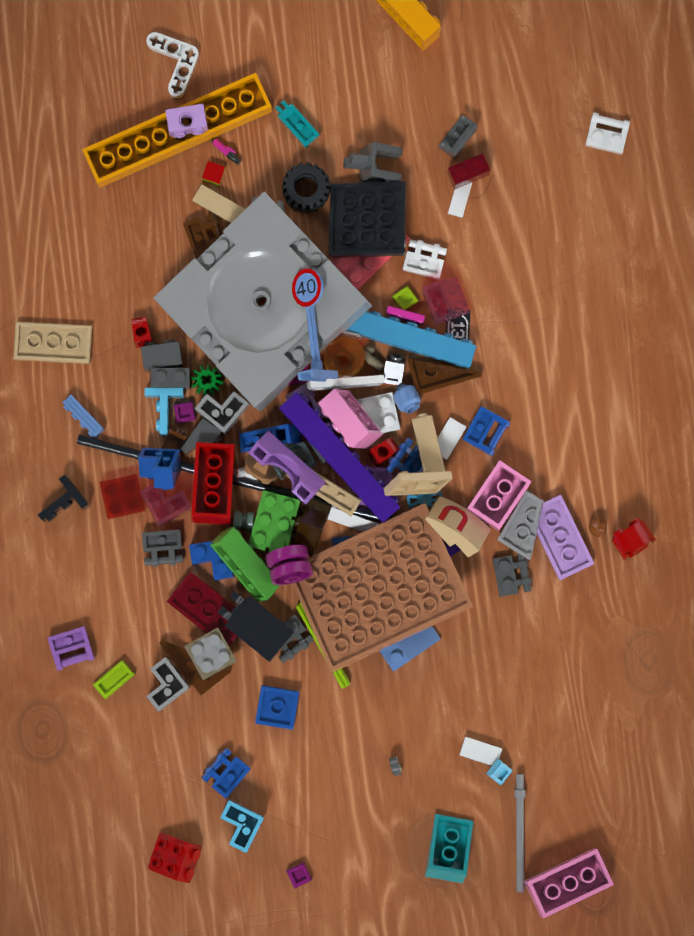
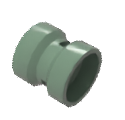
(243, 520)

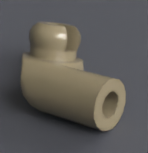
(371, 360)

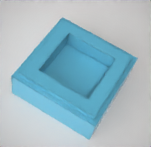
(499, 771)

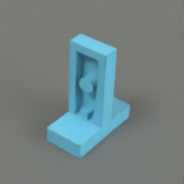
(163, 405)

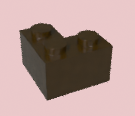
(310, 525)

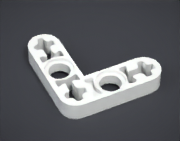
(179, 55)

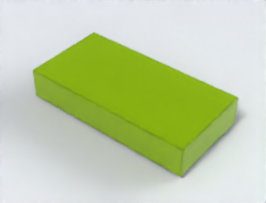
(113, 679)

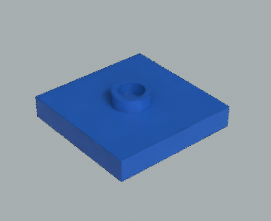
(277, 707)

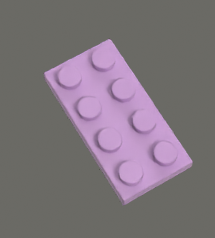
(562, 539)

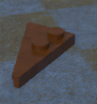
(432, 376)
(186, 665)

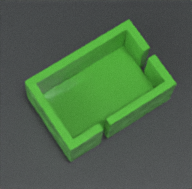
(273, 522)

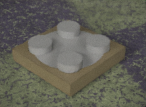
(210, 653)

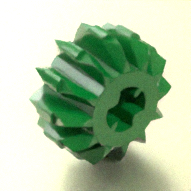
(207, 387)

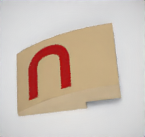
(457, 525)

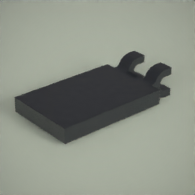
(256, 626)

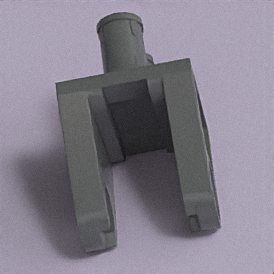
(366, 162)

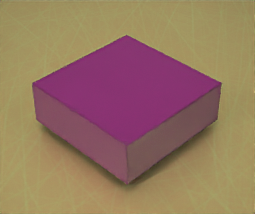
(184, 412)
(299, 875)

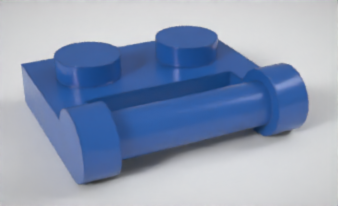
(480, 427)

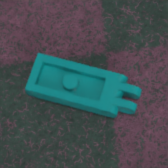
(297, 124)

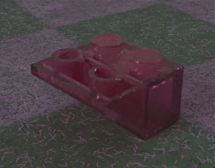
(445, 300)

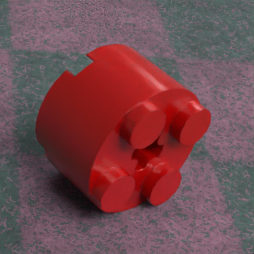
(633, 539)

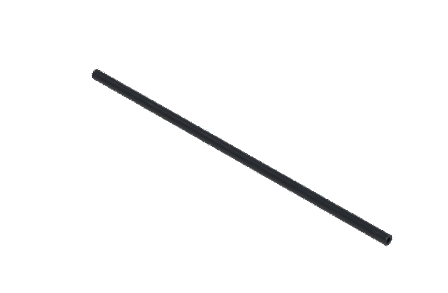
(242, 481)

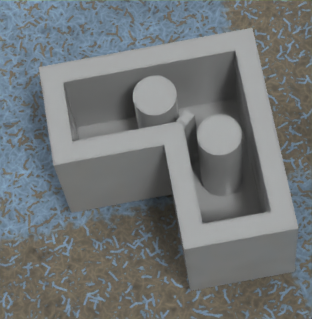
(222, 416)
(172, 685)

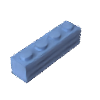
(83, 416)

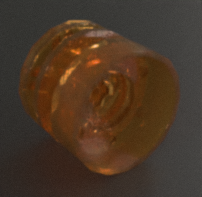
(344, 348)

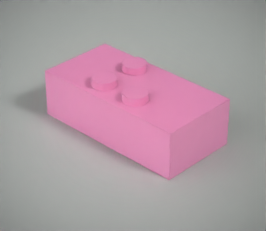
(568, 883)

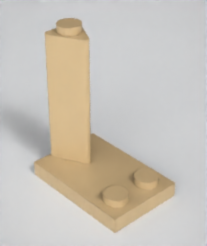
(434, 473)

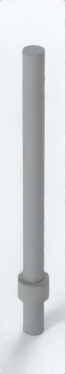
(519, 794)

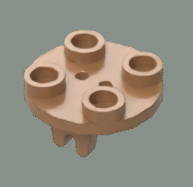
(263, 473)

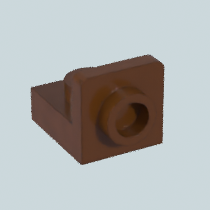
(175, 440)

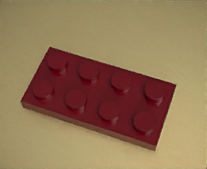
(201, 606)

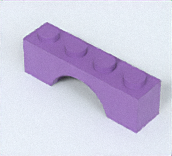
(304, 480)

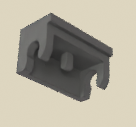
(458, 137)

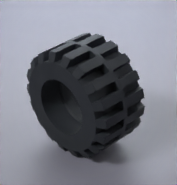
(301, 172)

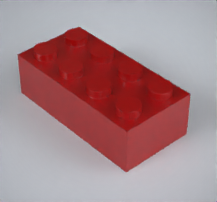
(212, 483)

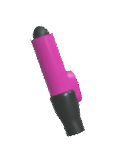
(227, 151)

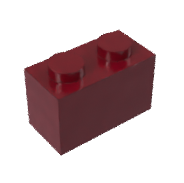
(468, 171)

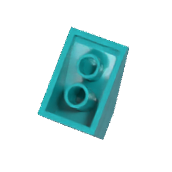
(449, 849)

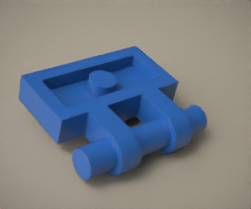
(411, 464)
(231, 775)

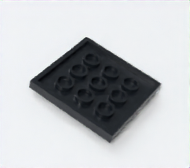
(367, 219)

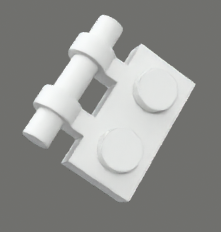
(424, 264)

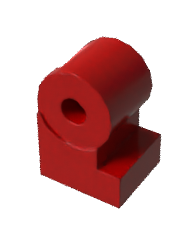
(141, 331)
(383, 451)

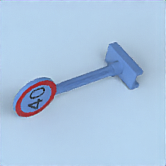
(307, 291)

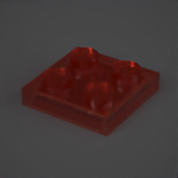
(122, 496)

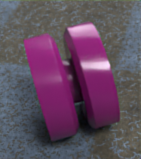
(289, 565)

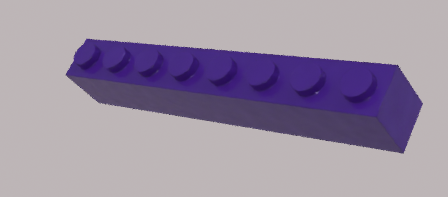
(338, 456)

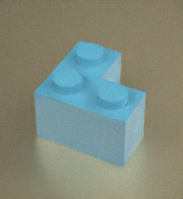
(246, 822)

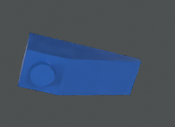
(286, 433)

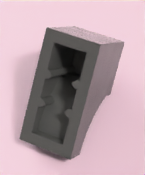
(204, 433)

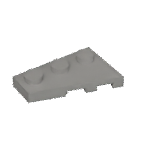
(523, 525)

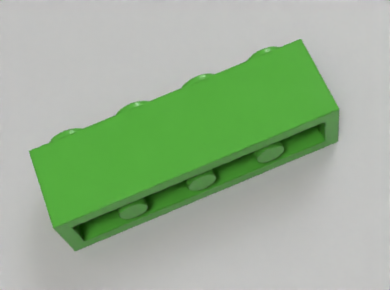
(244, 563)

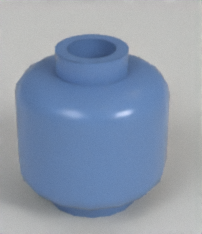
(407, 398)

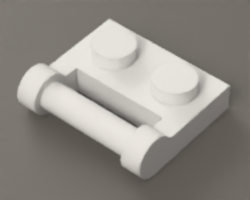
(606, 139)

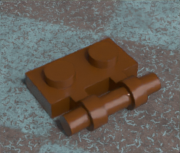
(197, 234)

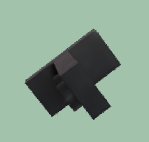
(64, 501)

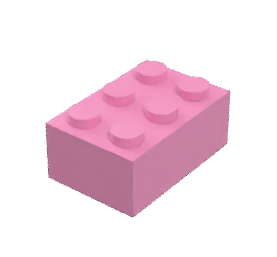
(349, 419)
(499, 495)

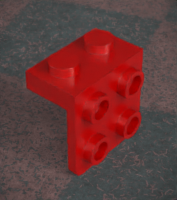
(174, 858)

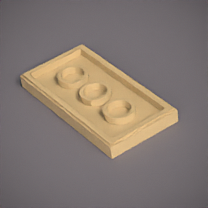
(53, 342)

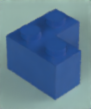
(160, 465)
(204, 553)

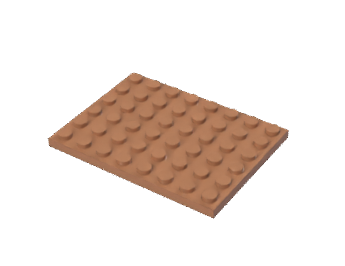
(380, 588)

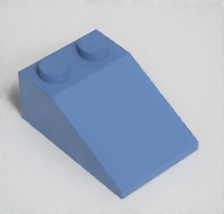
(407, 649)

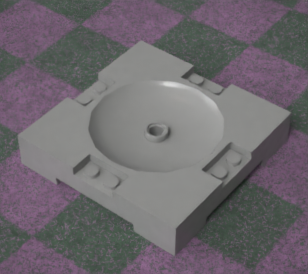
(220, 297)

